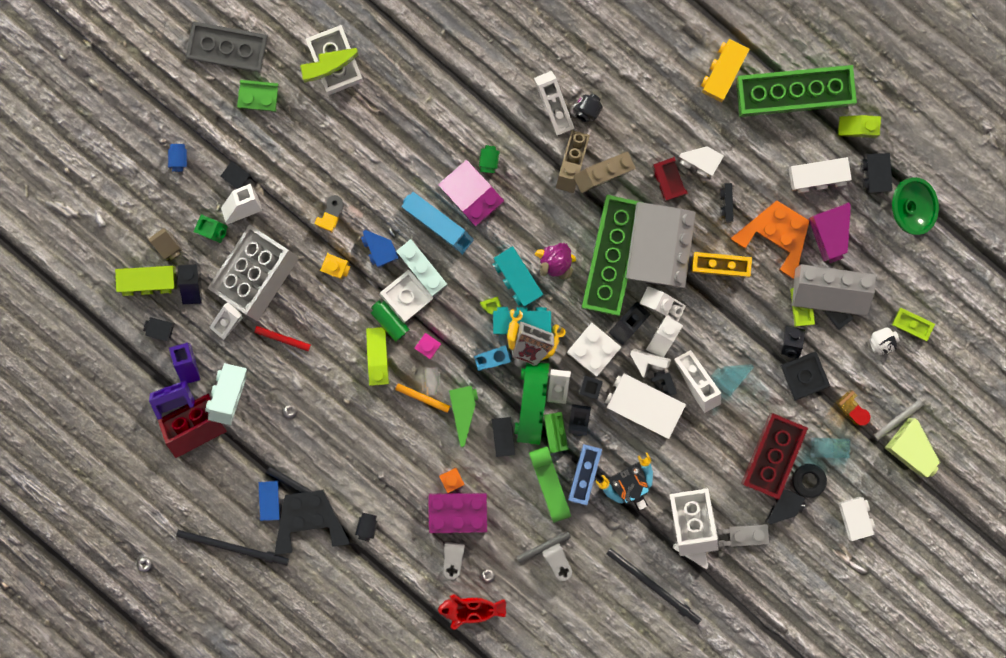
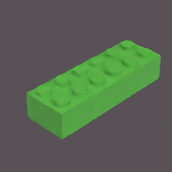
(796, 90)
(610, 257)

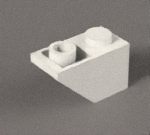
(703, 160)
(241, 204)
(662, 304)

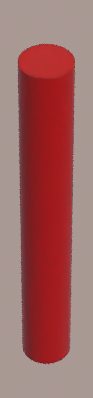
(282, 338)

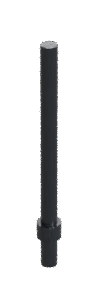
(269, 557)
(683, 609)

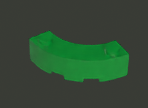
(533, 403)

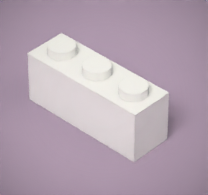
(820, 175)

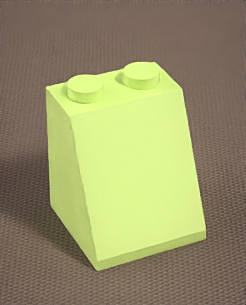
(914, 449)

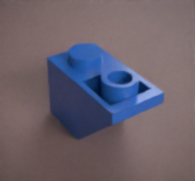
(381, 249)

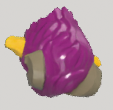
(556, 261)

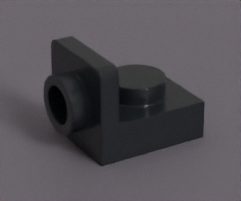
(667, 385)

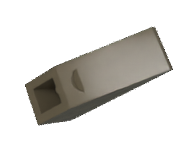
(572, 161)

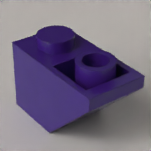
(185, 363)

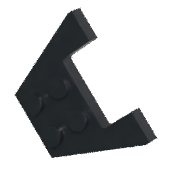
(308, 512)

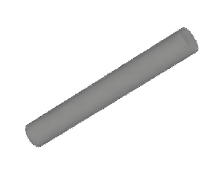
(897, 420)

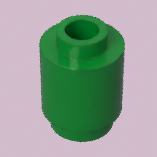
(489, 159)

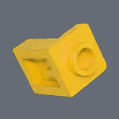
(335, 266)

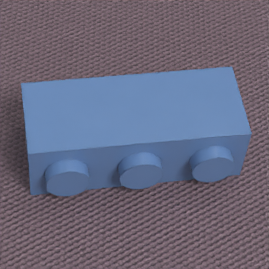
(584, 474)

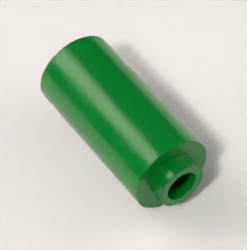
(389, 320)

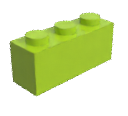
(146, 280)

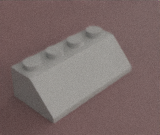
(833, 290)

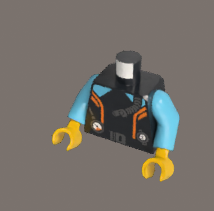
(630, 483)

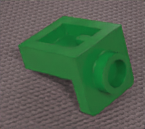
(210, 228)

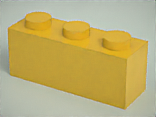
(724, 70)
(721, 264)

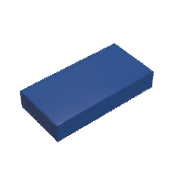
(269, 500)

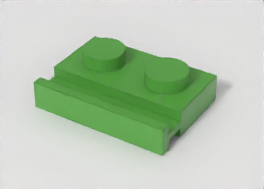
(258, 95)
(556, 432)

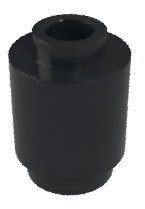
(366, 527)

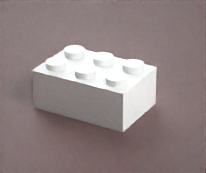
(331, 41)
(694, 522)

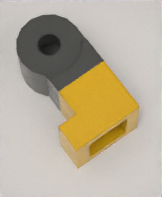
(332, 214)

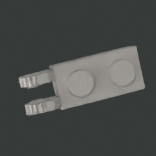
(745, 535)

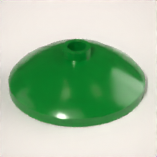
(915, 206)

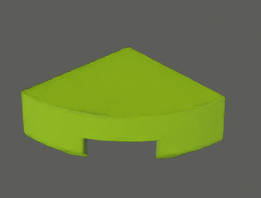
(491, 305)

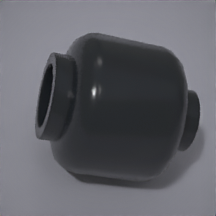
(588, 108)

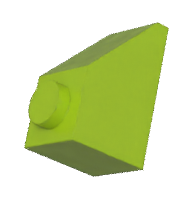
(859, 126)

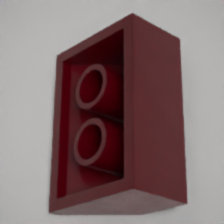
(189, 427)

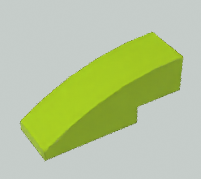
(329, 64)

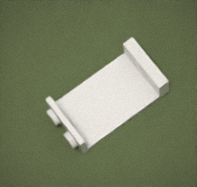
(645, 405)

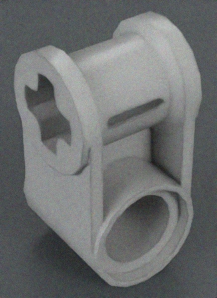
(453, 556)
(556, 558)

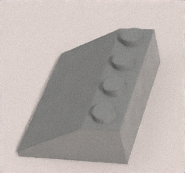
(660, 245)
(253, 273)

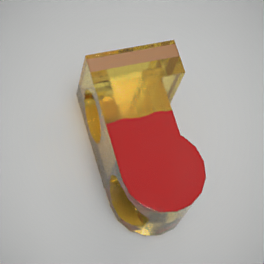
(852, 409)

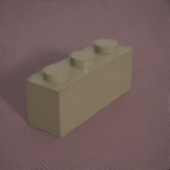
(604, 172)

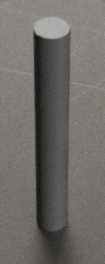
(537, 550)

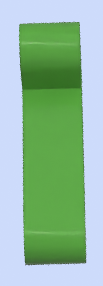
(550, 484)

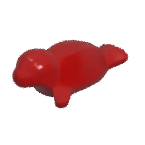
(470, 610)

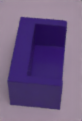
(171, 398)

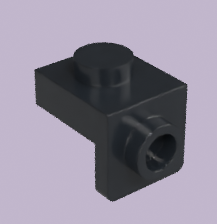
(793, 342)
(579, 420)

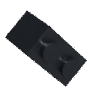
(877, 173)

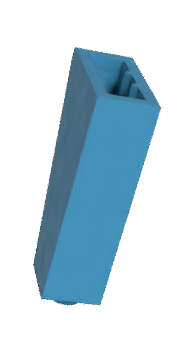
(437, 222)

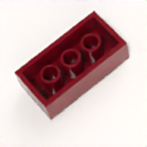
(774, 455)

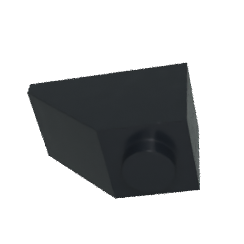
(190, 284)
(629, 323)
(786, 507)

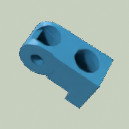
(493, 358)

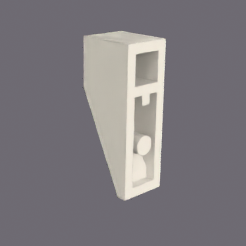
(554, 102)
(698, 381)

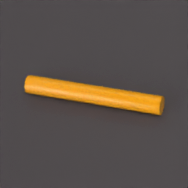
(423, 398)

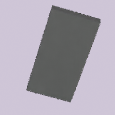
(226, 47)

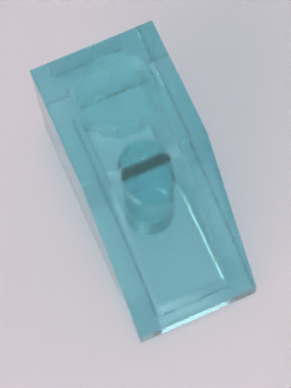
(730, 377)
(830, 448)

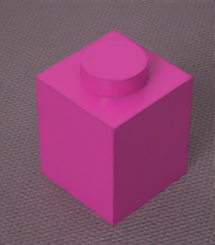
(428, 346)

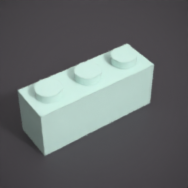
(421, 268)
(226, 394)

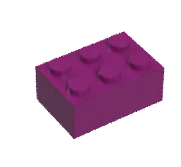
(457, 512)

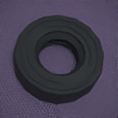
(809, 492)

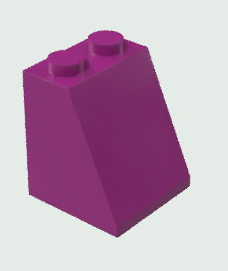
(832, 232)

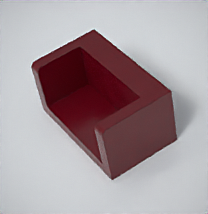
(669, 179)

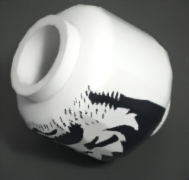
(884, 341)

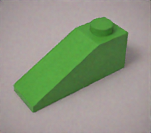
(463, 408)

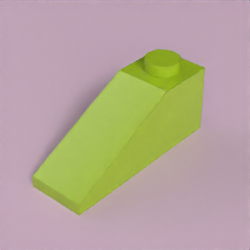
(377, 356)

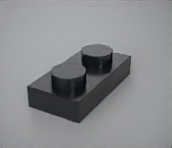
(726, 195)

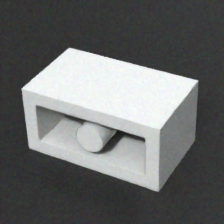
(856, 518)

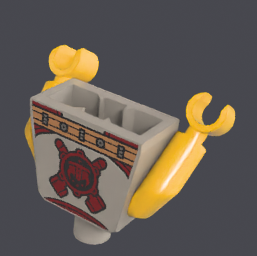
(531, 343)

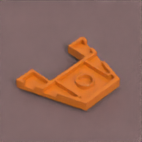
(782, 228)

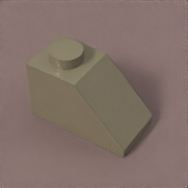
(166, 244)

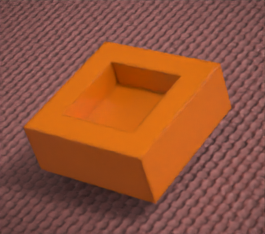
(451, 480)

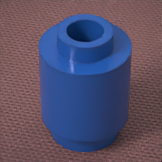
(177, 157)

